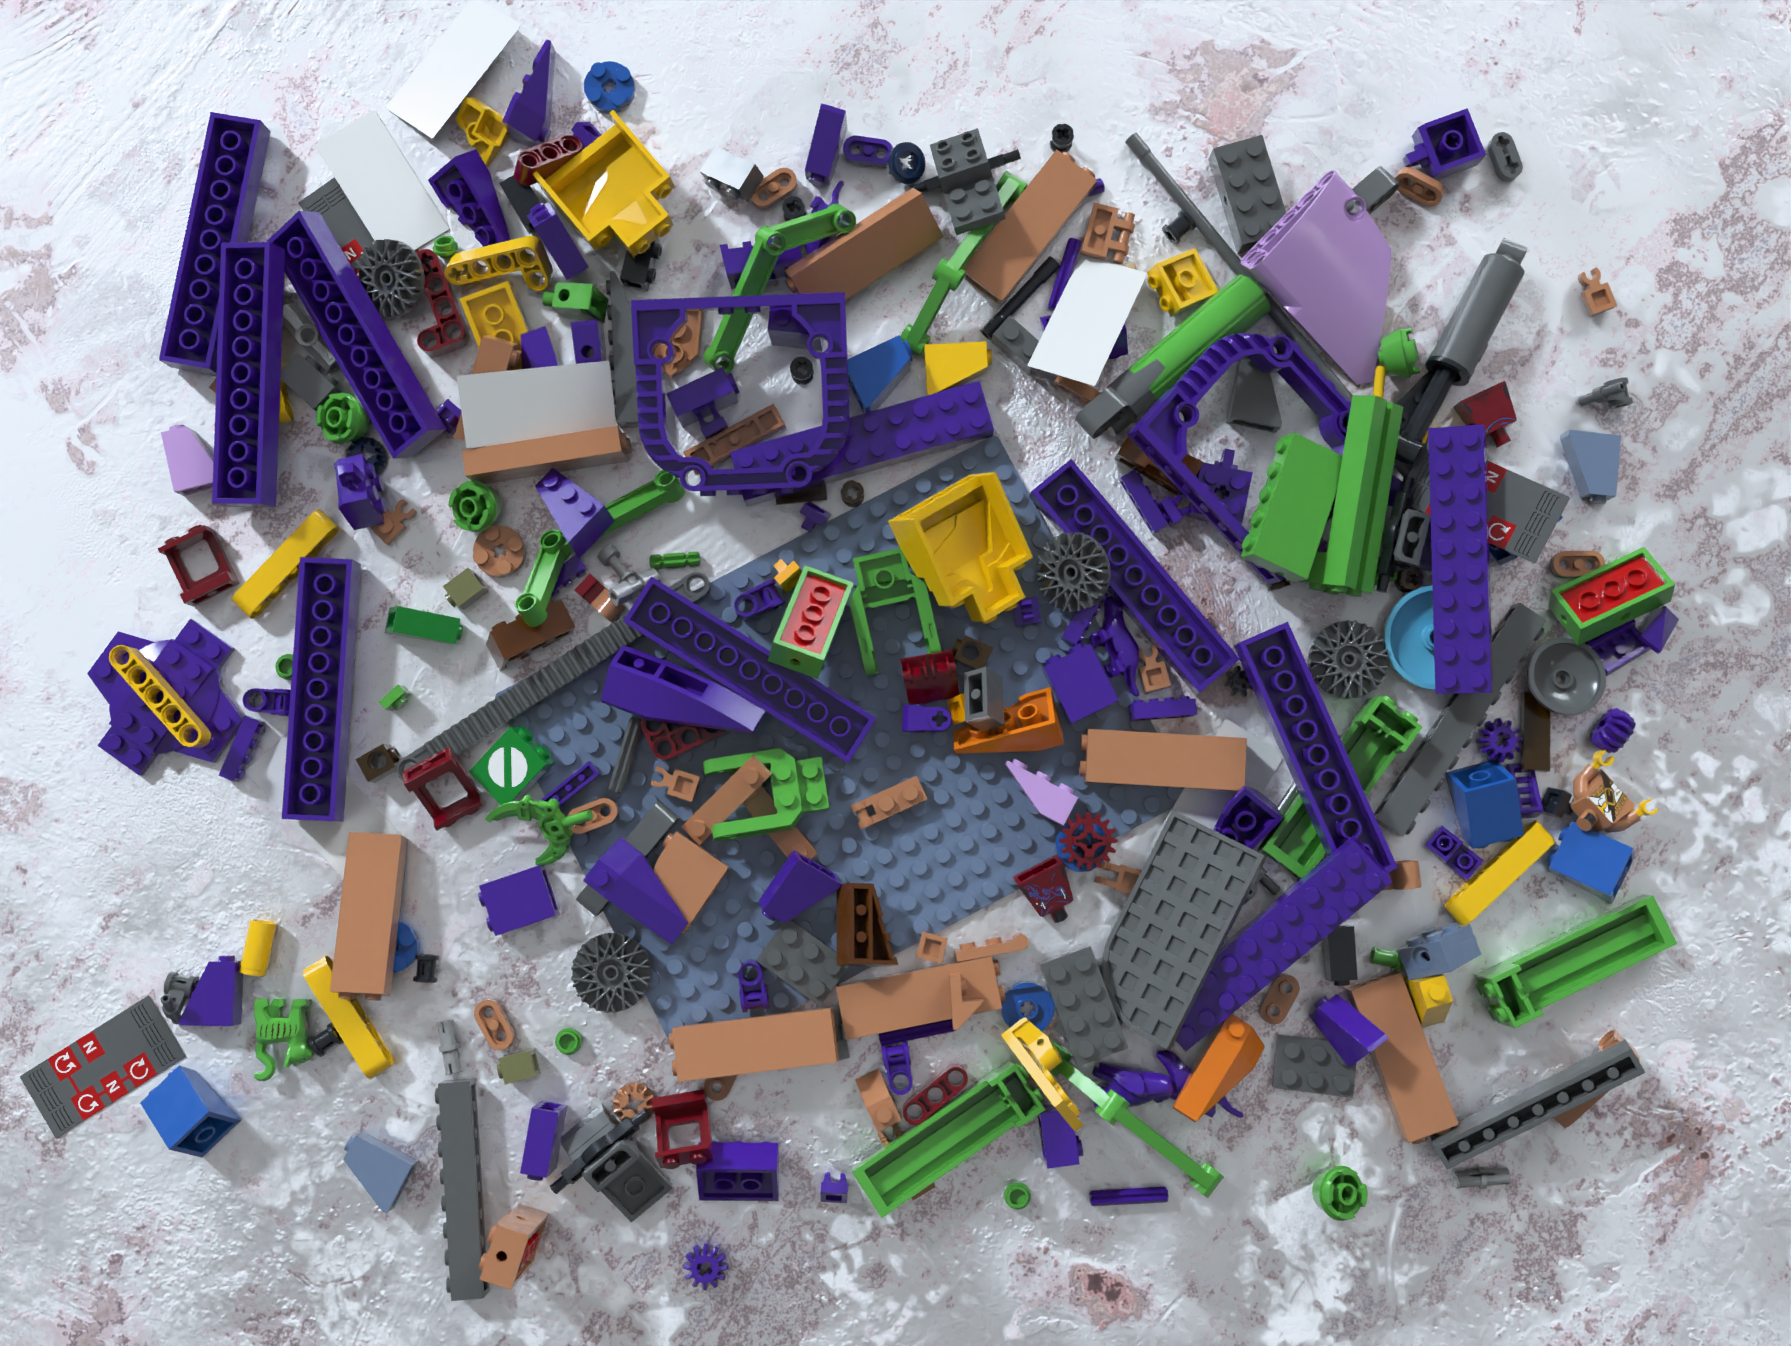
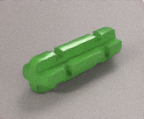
(674, 560)

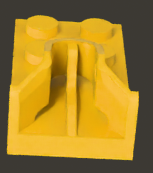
(495, 314)
(1039, 1061)

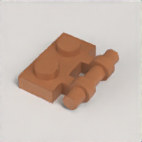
(1100, 229)

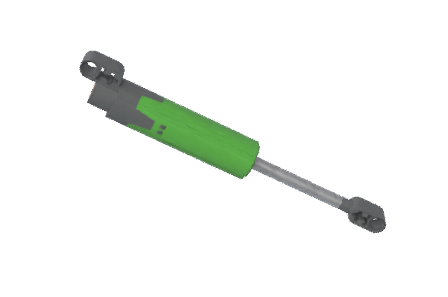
(1228, 312)

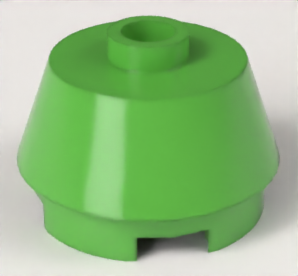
(1399, 353)
(342, 418)
(475, 506)
(1339, 1193)

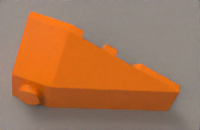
(1028, 726)
(1222, 1064)

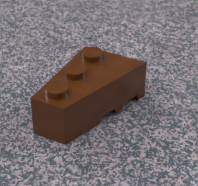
(1136, 459)
(518, 639)
(861, 928)

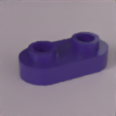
(868, 150)

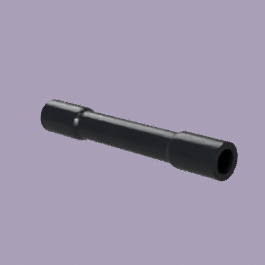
(1039, 277)

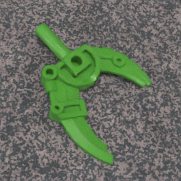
(550, 821)

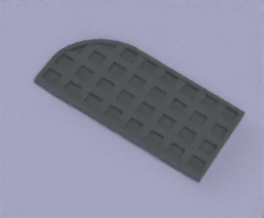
(1175, 925)

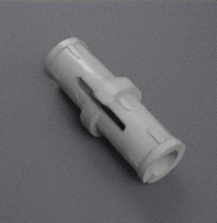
(449, 1047)
(1481, 1177)

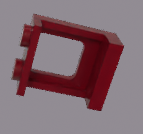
(199, 591)
(433, 767)
(677, 1111)

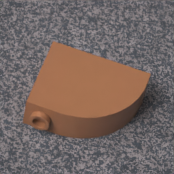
(689, 874)

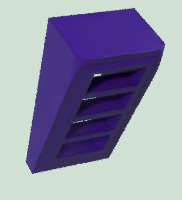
(1534, 795)

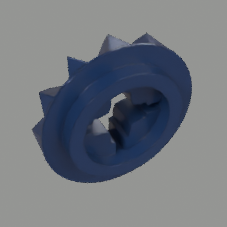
(915, 160)
(372, 447)

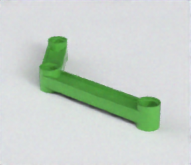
(759, 269)
(951, 273)
(556, 549)
(1114, 1108)

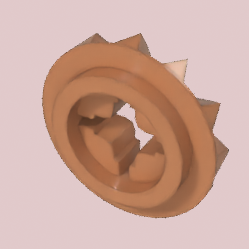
(638, 1092)

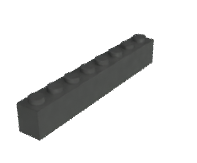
(1537, 1104)
(462, 1187)

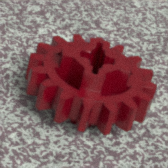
(1088, 853)

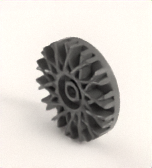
(391, 277)
(1070, 555)
(1366, 656)
(631, 968)

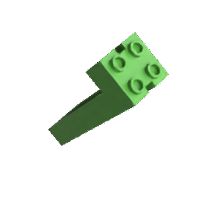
(1360, 499)
(1371, 744)
(1574, 960)
(948, 1137)

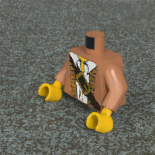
(1601, 801)

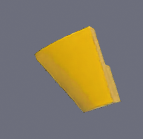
(483, 128)

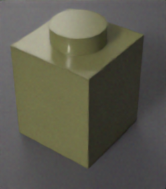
(464, 589)
(518, 1066)

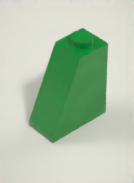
(423, 625)

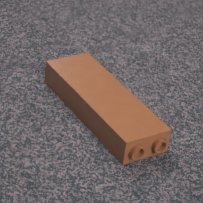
(1029, 227)
(868, 250)
(539, 455)
(1163, 760)
(369, 915)
(915, 996)
(754, 1044)
(1404, 1059)

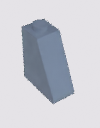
(1593, 463)
(379, 1168)

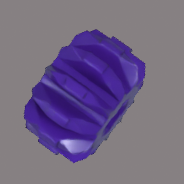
(1612, 730)
(1507, 744)
(715, 1270)

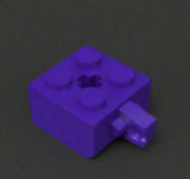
(1446, 146)
(1229, 480)
(359, 492)

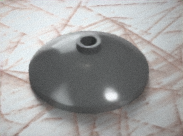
(1580, 672)

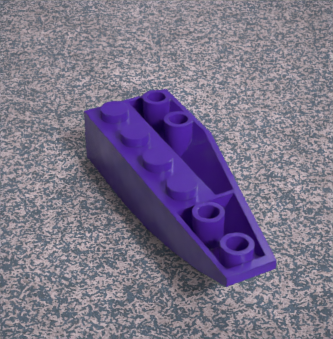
(674, 694)

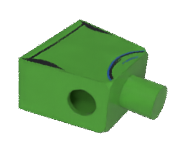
(577, 301)

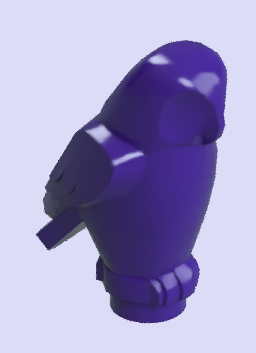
(1134, 1083)

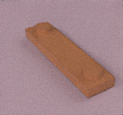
(738, 436)
(726, 799)
(762, 804)

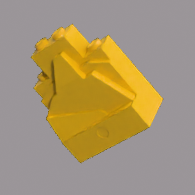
(612, 191)
(966, 546)

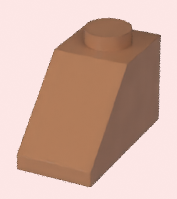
(878, 1100)

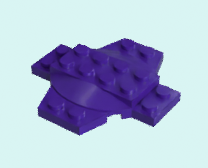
(193, 670)

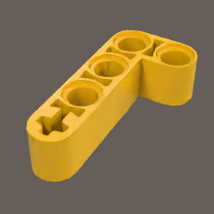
(465, 266)

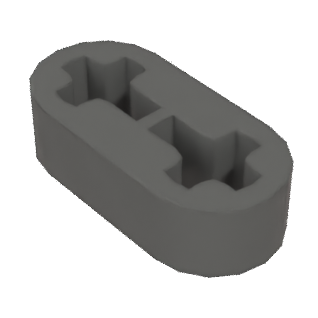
(1501, 158)

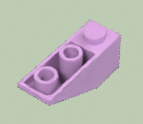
(1045, 797)

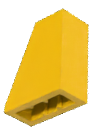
(954, 364)
(1430, 998)

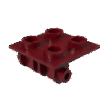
(930, 677)

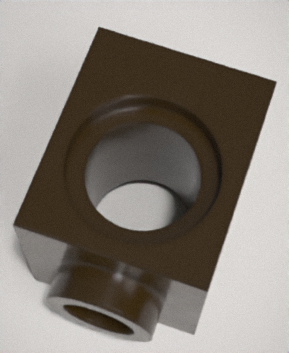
(983, 652)
(368, 762)

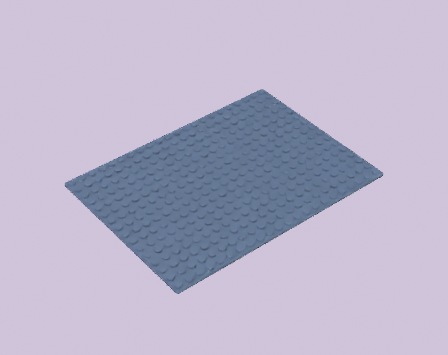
(924, 861)

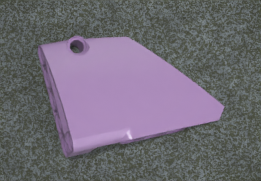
(1329, 273)

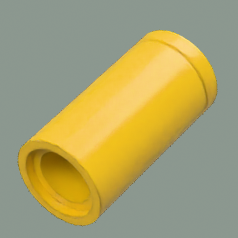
(257, 947)

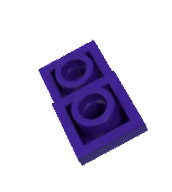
(1453, 853)

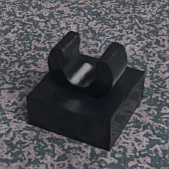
(1556, 803)

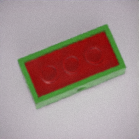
(1611, 595)
(810, 622)

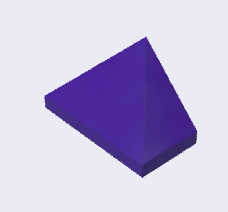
(1658, 628)

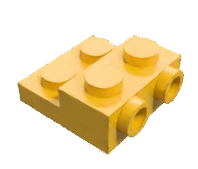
(1181, 282)

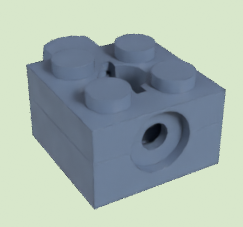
(1439, 951)

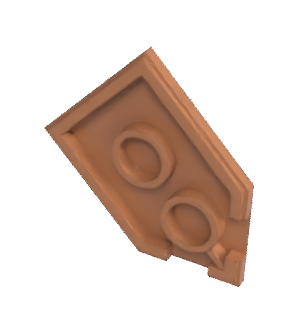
(686, 343)

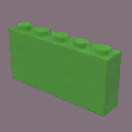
(1293, 507)

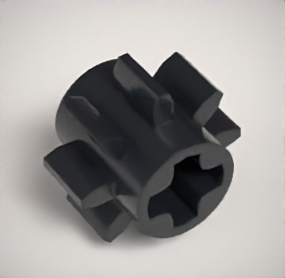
(1238, 687)

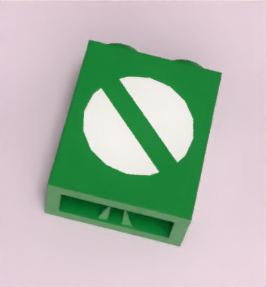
(512, 765)

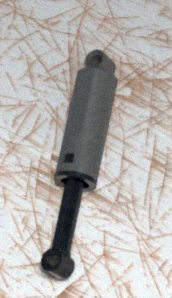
(1464, 339)

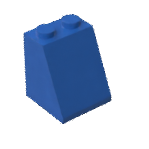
(878, 372)
(1485, 803)
(1591, 861)
(188, 1112)

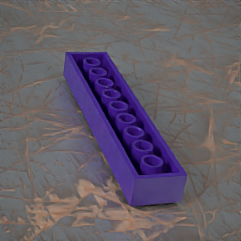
(218, 214)
(357, 335)
(248, 374)
(880, 438)
(1460, 559)
(1137, 579)
(746, 669)
(321, 689)
(1310, 743)
(1284, 934)

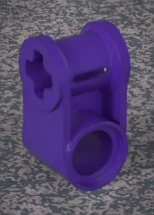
(760, 600)
(274, 701)
(920, 719)
(753, 988)
(898, 1066)

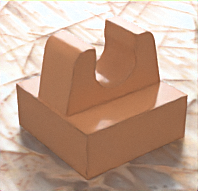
(931, 947)

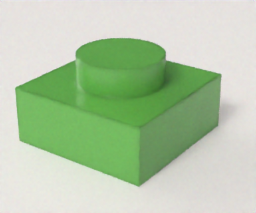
(395, 698)

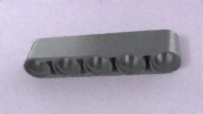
(644, 838)

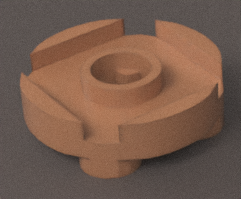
(503, 565)

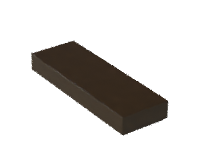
(1535, 735)

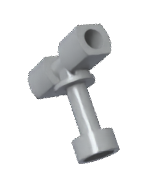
(629, 580)

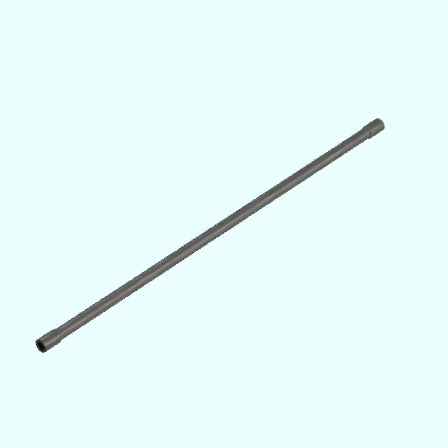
(1144, 154)

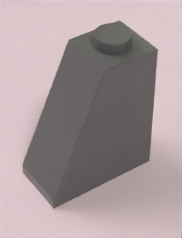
(1253, 399)

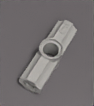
(300, 328)

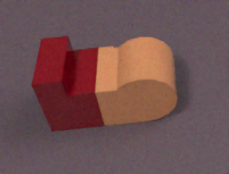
(597, 596)

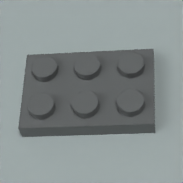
(802, 961)
(1311, 1067)

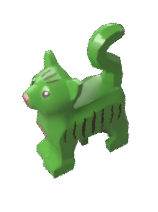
(275, 1029)

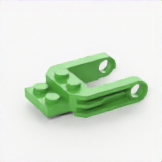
(885, 581)
(796, 788)

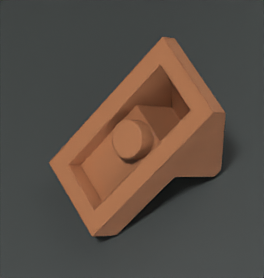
(961, 1008)

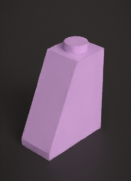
(188, 460)

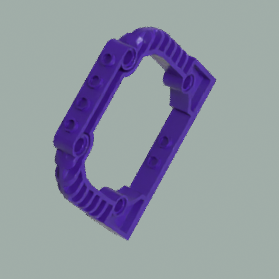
(658, 323)
(1164, 434)

